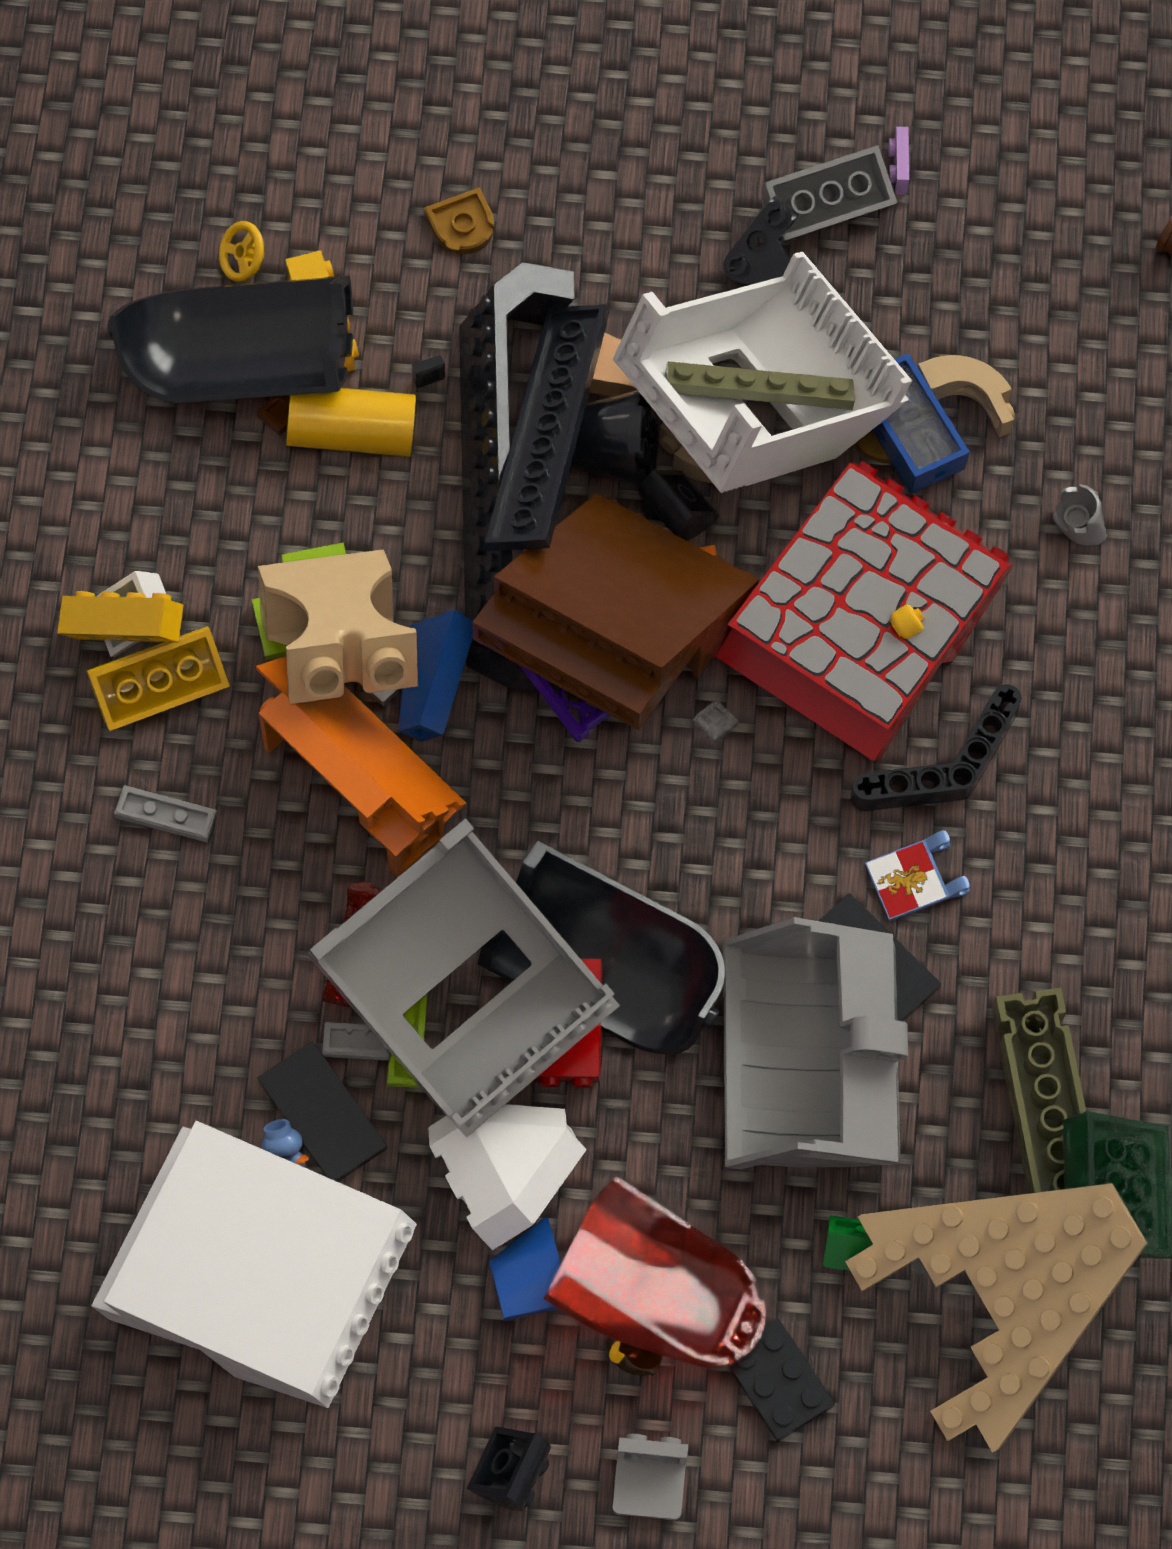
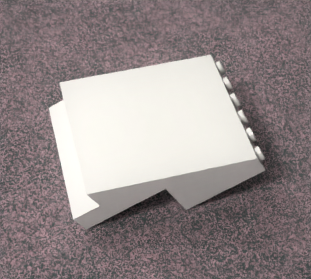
(256, 1264)

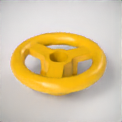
(247, 252)

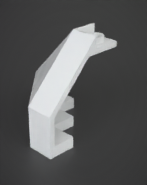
(507, 1166)

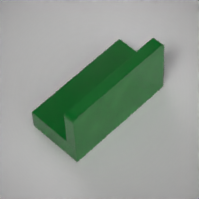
(844, 1240)

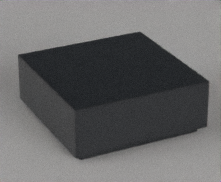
(428, 371)

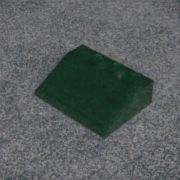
(1133, 1159)

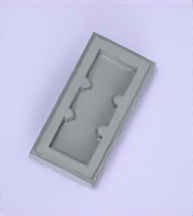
(352, 1042)

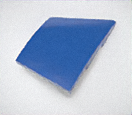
(525, 1272)

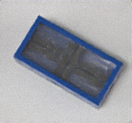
(921, 436)

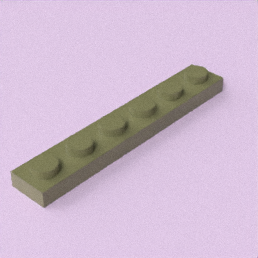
(761, 385)

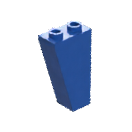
(440, 662)

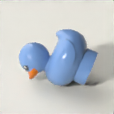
(283, 1141)

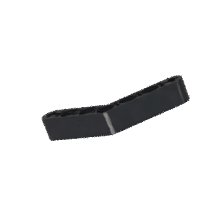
(942, 774)

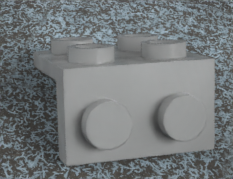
(650, 1477)

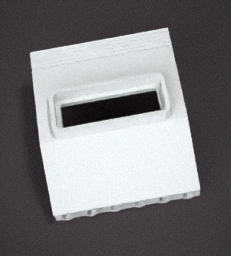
(768, 326)

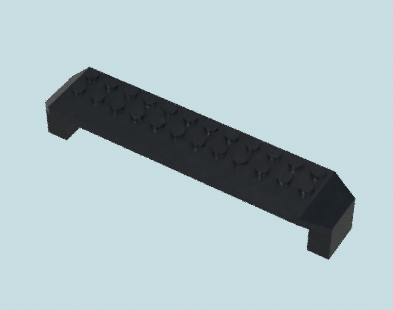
(485, 443)

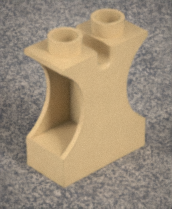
(337, 625)

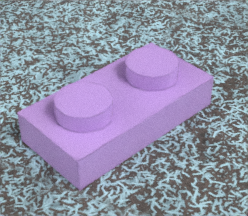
(899, 149)

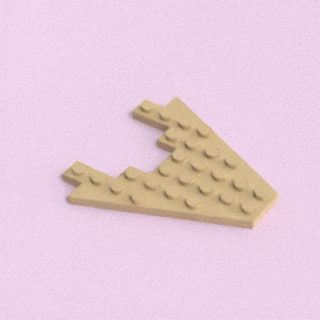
(1038, 1267)

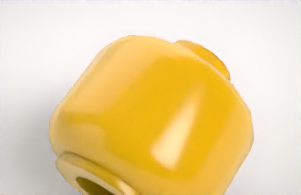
(907, 621)

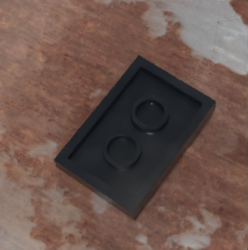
(781, 1383)

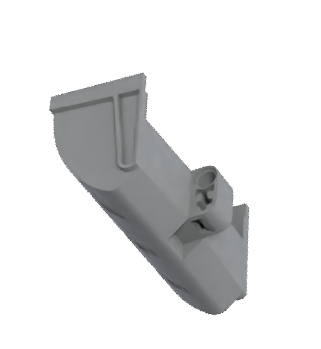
(811, 1047)

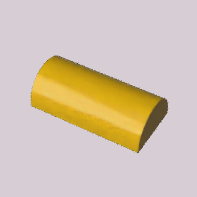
(353, 421)
(158, 678)

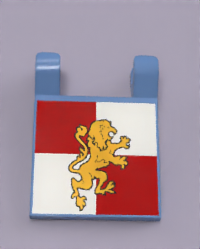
(910, 879)

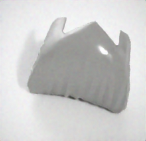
(1081, 515)

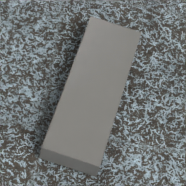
(165, 813)

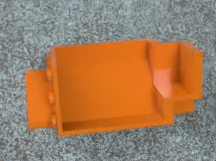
(364, 762)

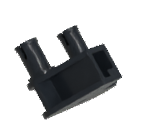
(756, 264)

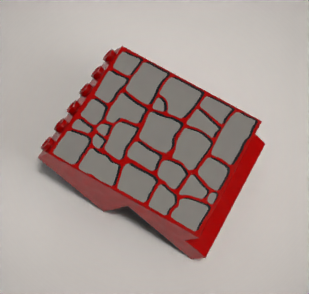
(824, 609)

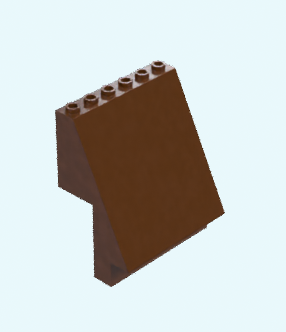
(613, 609)

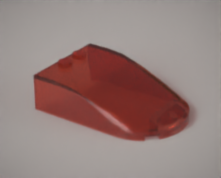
(657, 1282)

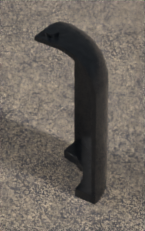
(237, 340)
(652, 958)

